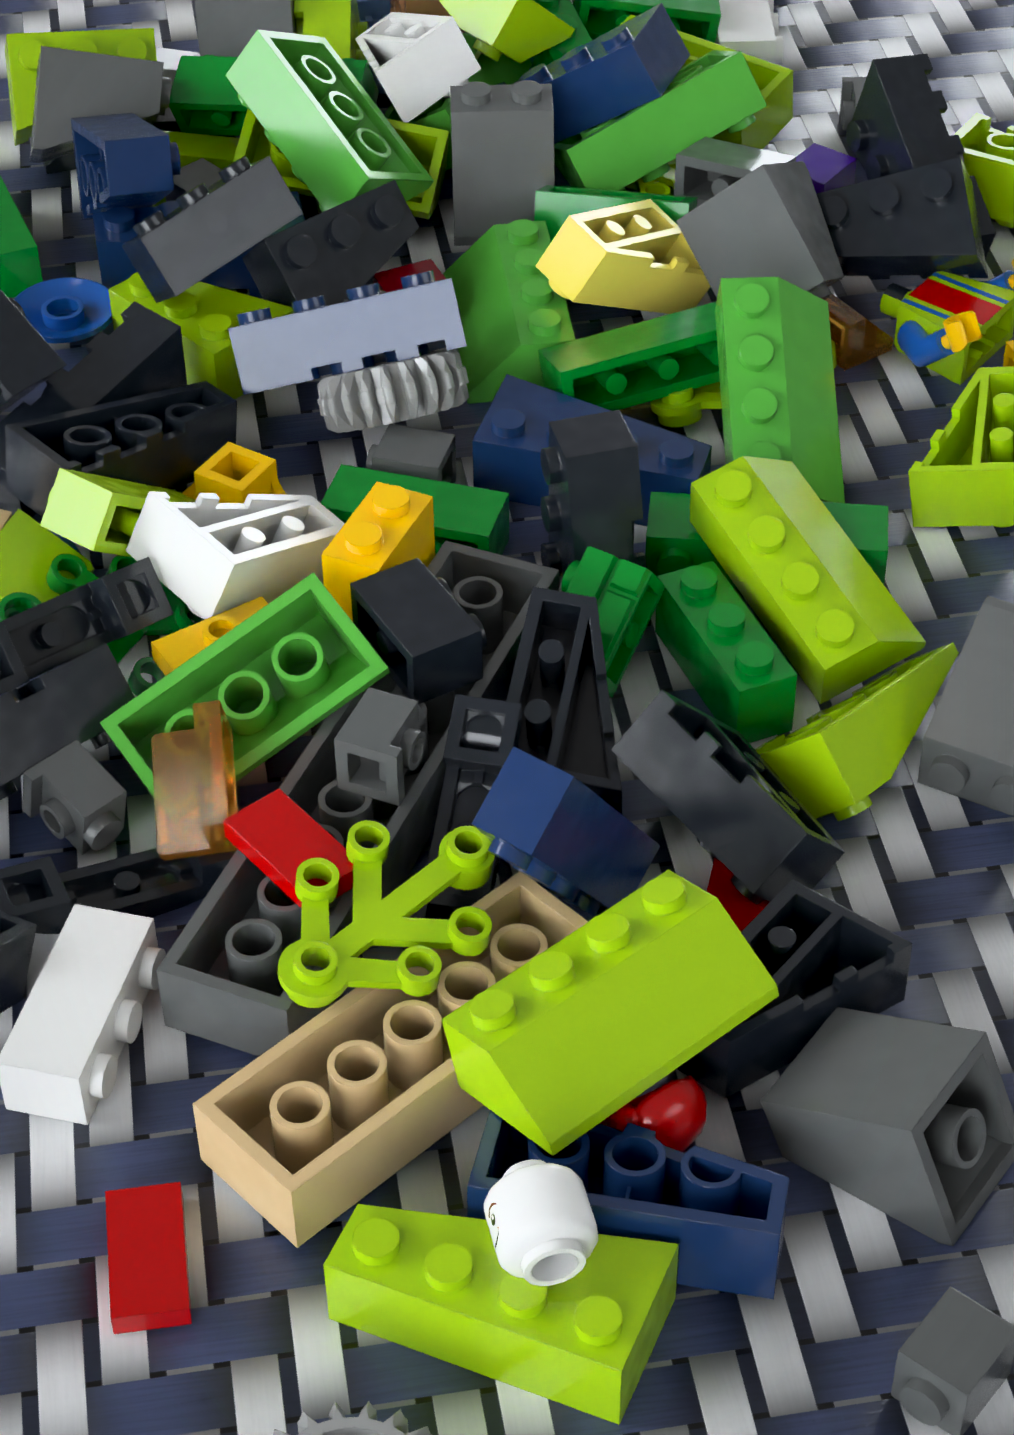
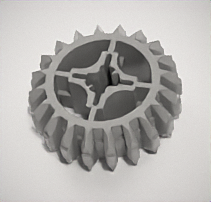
(393, 391)

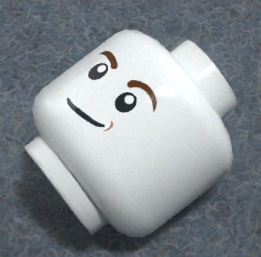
(541, 1222)

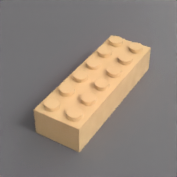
(363, 1079)

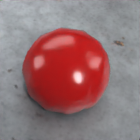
(672, 1111)

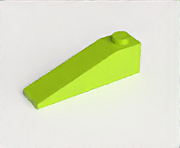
(860, 740)

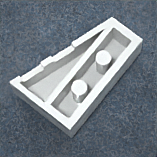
(417, 59)
(232, 551)

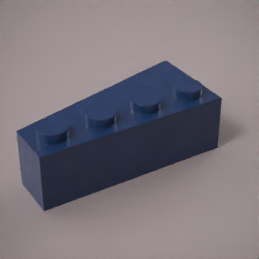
(612, 72)
(710, 1204)

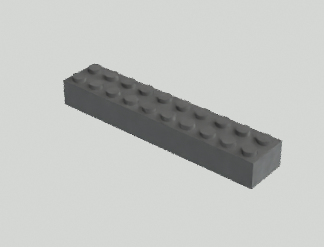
(224, 964)

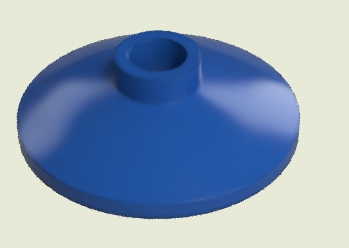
(66, 308)

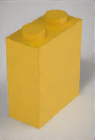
(381, 533)

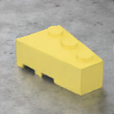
(624, 260)

